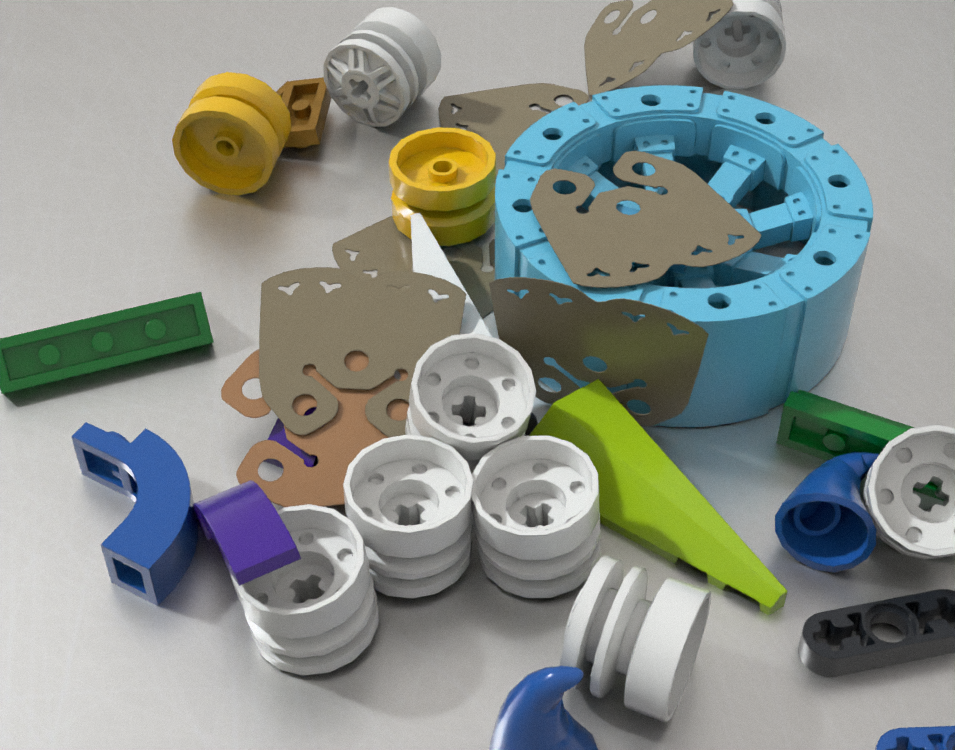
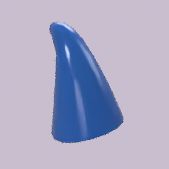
(825, 517)
(536, 716)

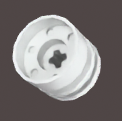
(743, 45)
(382, 66)
(475, 383)
(909, 462)
(412, 512)
(537, 516)
(319, 607)
(622, 633)

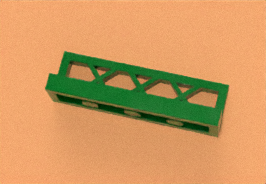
(103, 342)
(835, 429)

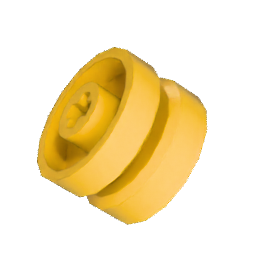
(232, 133)
(447, 180)

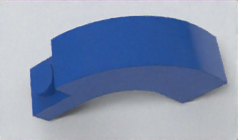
(161, 532)

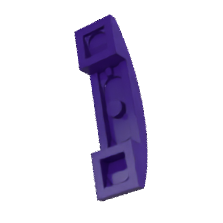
(246, 531)

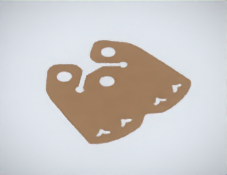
(333, 444)

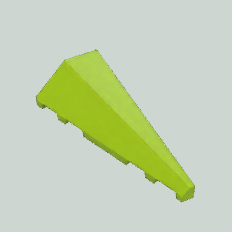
(652, 499)

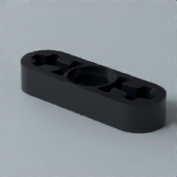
(865, 649)

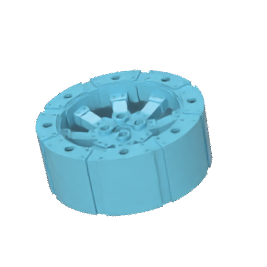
(767, 317)

